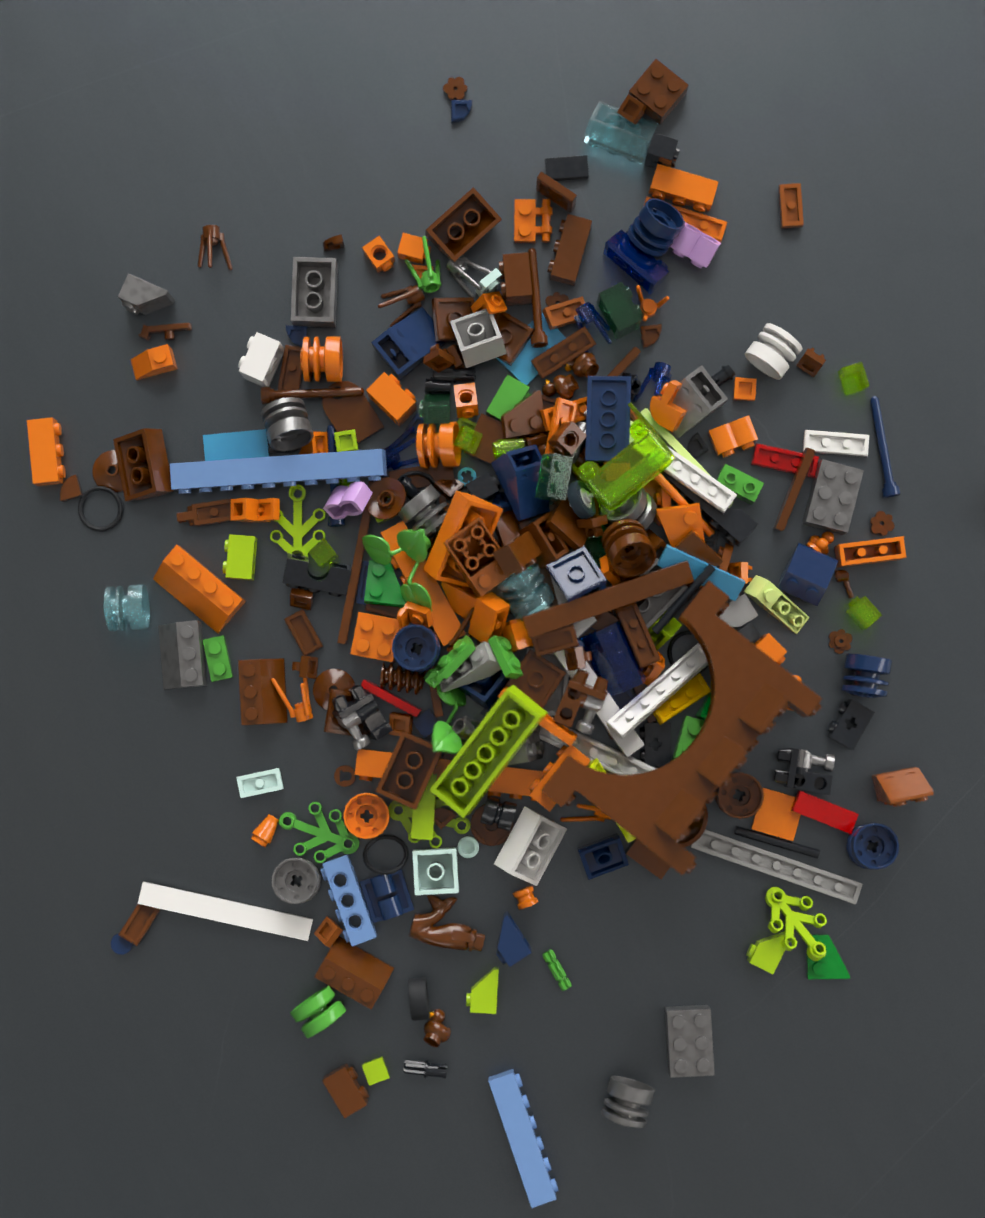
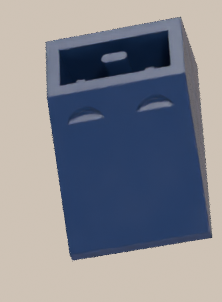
(407, 342)
(519, 477)

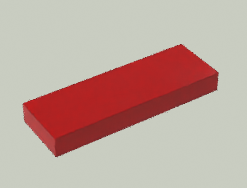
(780, 459)
(391, 698)
(824, 812)

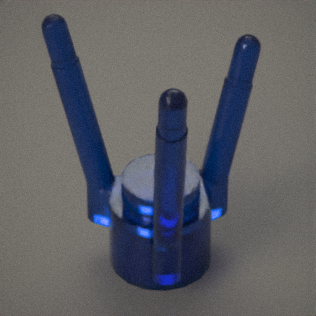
(587, 314)
(660, 374)
(392, 454)

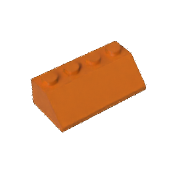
(461, 512)
(198, 589)

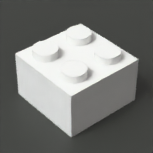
(261, 359)

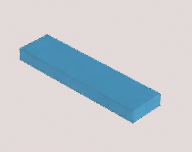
(723, 580)

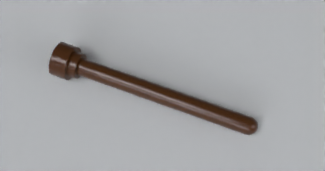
(539, 338)
(269, 395)

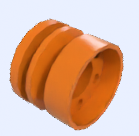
(322, 359)
(436, 445)
(357, 825)

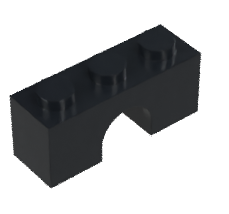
(333, 581)

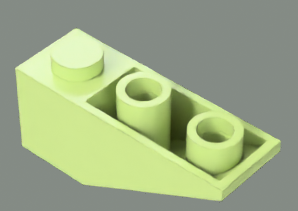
(776, 603)

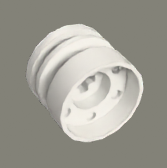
(773, 351)

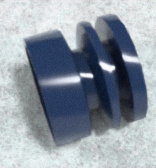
(656, 227)
(404, 644)
(866, 675)
(882, 853)

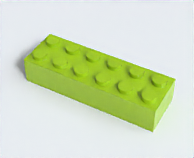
(488, 751)

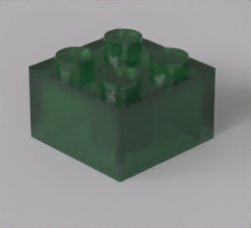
(619, 310)

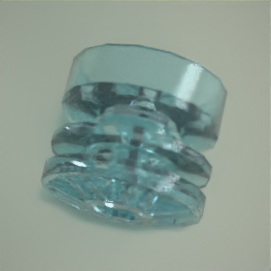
(526, 592)
(123, 608)

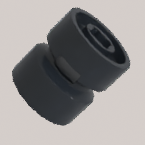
(498, 813)

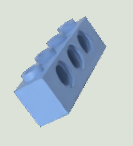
(344, 866)

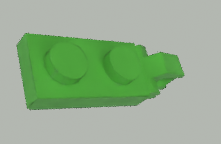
(449, 663)

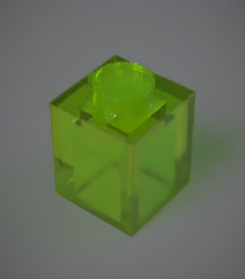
(863, 612)

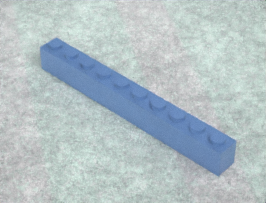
(278, 469)

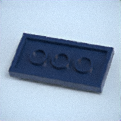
(607, 417)

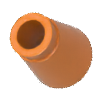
(264, 832)

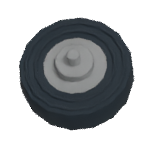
(581, 499)

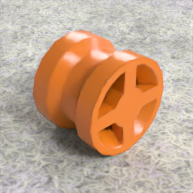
(525, 897)

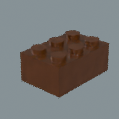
(409, 770)

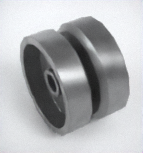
(638, 507)

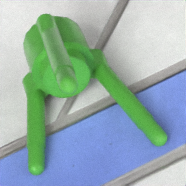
(429, 281)

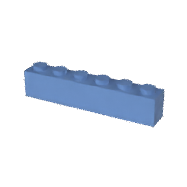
(522, 1137)

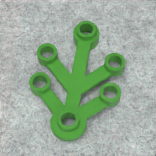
(323, 833)

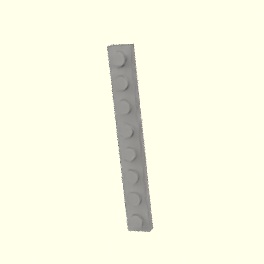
(778, 866)

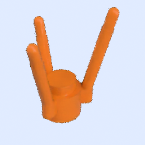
(649, 306)
(303, 709)
(601, 816)

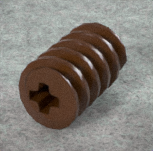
(401, 679)

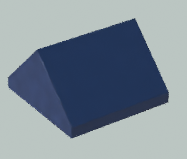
(603, 856)

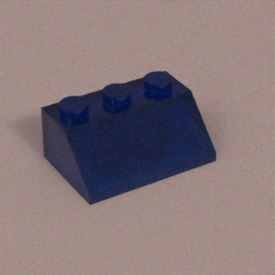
(635, 263)
(613, 658)

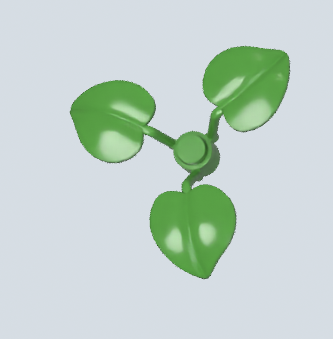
(416, 546)
(443, 737)

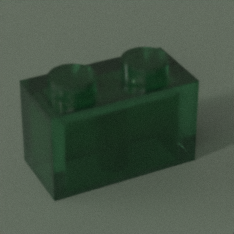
(435, 408)
(554, 477)

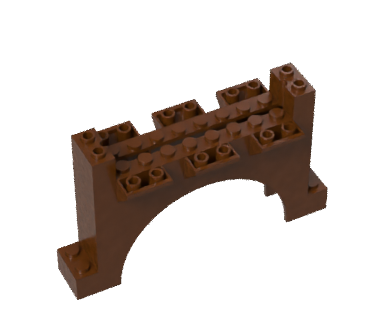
(744, 700)

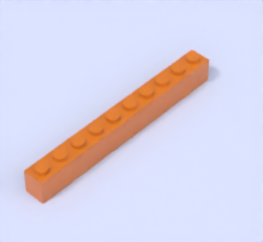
(511, 781)

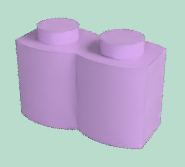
(695, 245)
(348, 500)

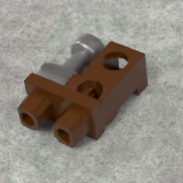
(581, 695)

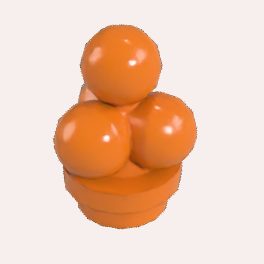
(821, 544)

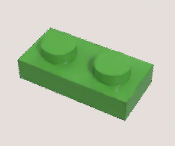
(218, 658)
(508, 662)

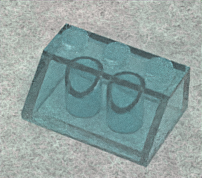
(619, 135)

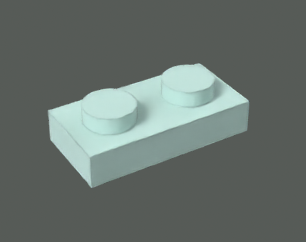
(489, 283)
(260, 783)

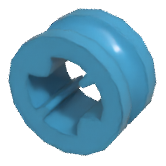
(466, 469)

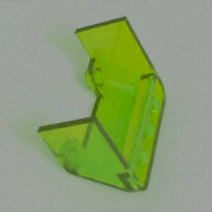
(629, 468)

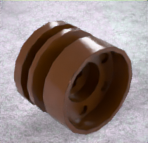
(628, 548)
(750, 801)

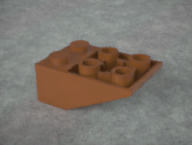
(473, 556)
(901, 785)

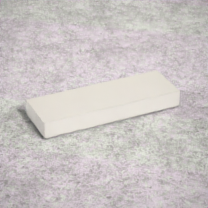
(836, 443)

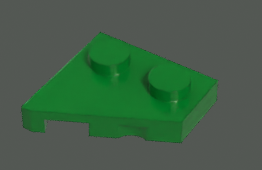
(382, 586)
(830, 965)

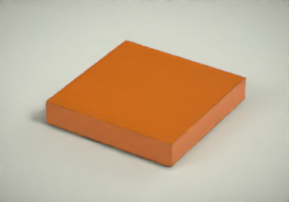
(776, 815)

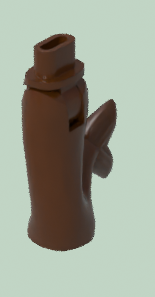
(448, 936)

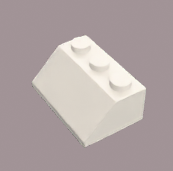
(530, 846)

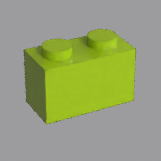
(240, 557)

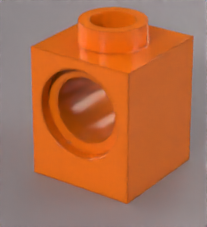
(375, 246)
(412, 248)
(463, 393)

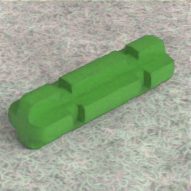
(557, 970)

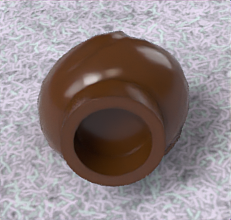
(583, 365)
(562, 384)
(435, 1031)

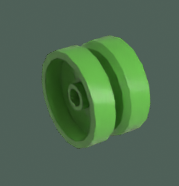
(320, 1014)

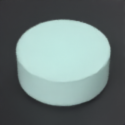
(468, 847)

